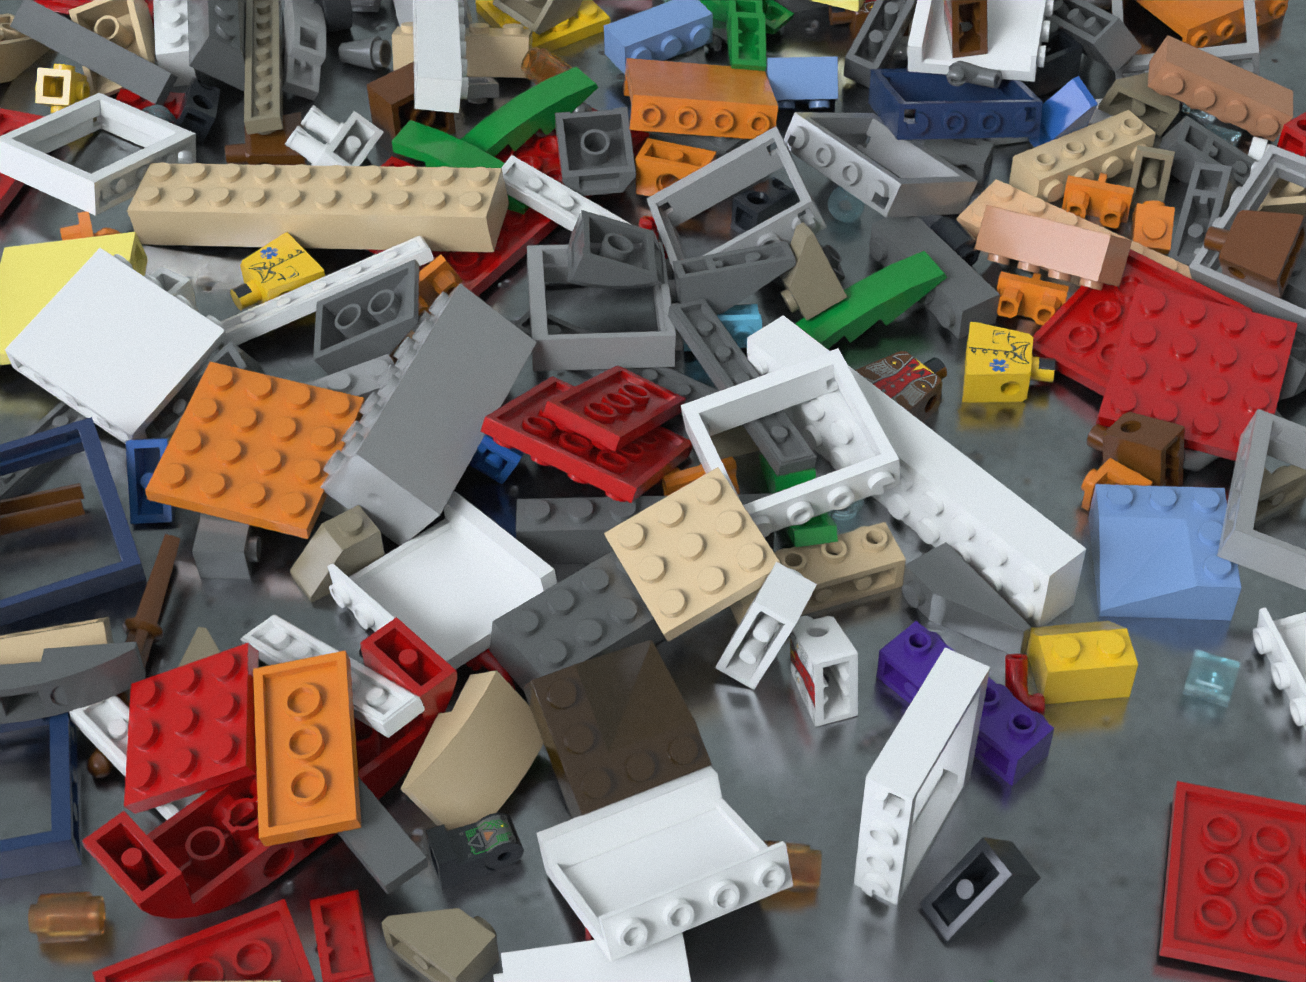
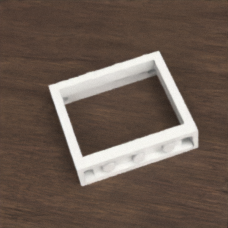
(26, 149)
(780, 391)
(927, 767)

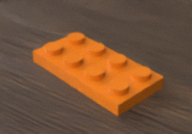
(305, 749)

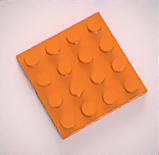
(254, 449)

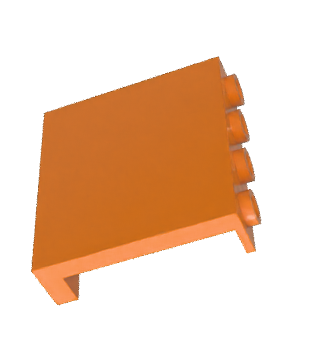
(1211, 21)
(699, 99)

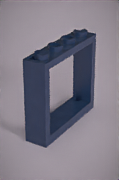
(951, 110)
(54, 445)
(63, 844)

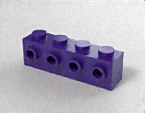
(1009, 733)

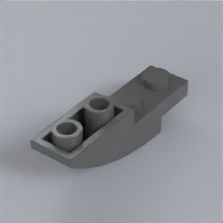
(67, 680)

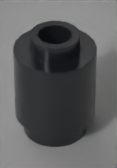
(957, 238)

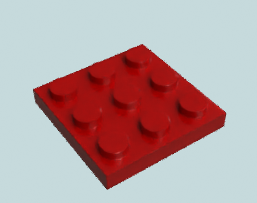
(191, 729)

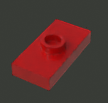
(342, 938)

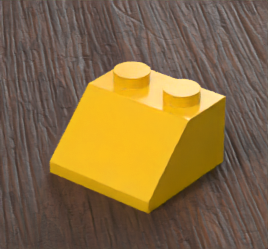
(1082, 661)

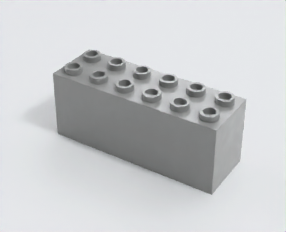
(427, 415)

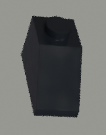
(979, 888)

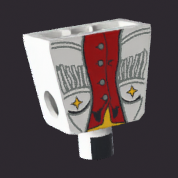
(821, 648)

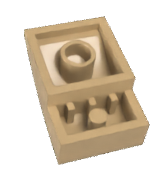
(474, 753)

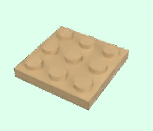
(693, 553)

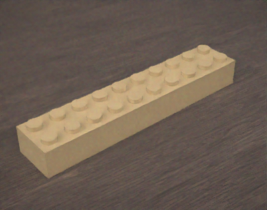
(320, 206)

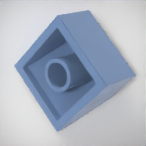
(803, 81)

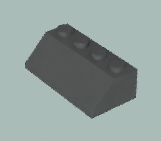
(218, 39)

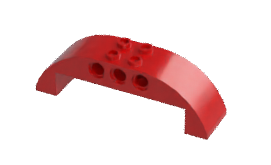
(212, 847)

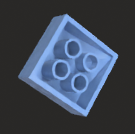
(1160, 552)

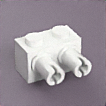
(346, 143)

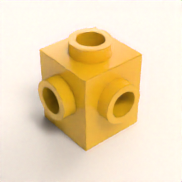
(60, 87)

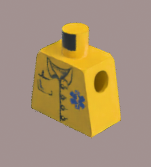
(275, 271)
(1001, 365)

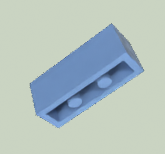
(659, 32)

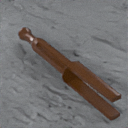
(41, 508)
(143, 630)

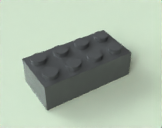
(573, 622)

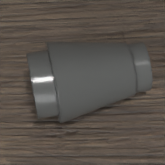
(366, 53)

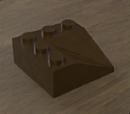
(615, 727)

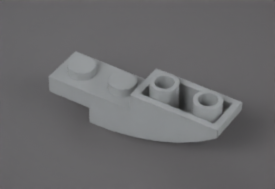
(304, 47)

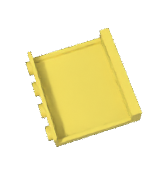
(39, 271)

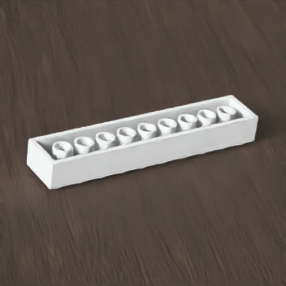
(940, 488)

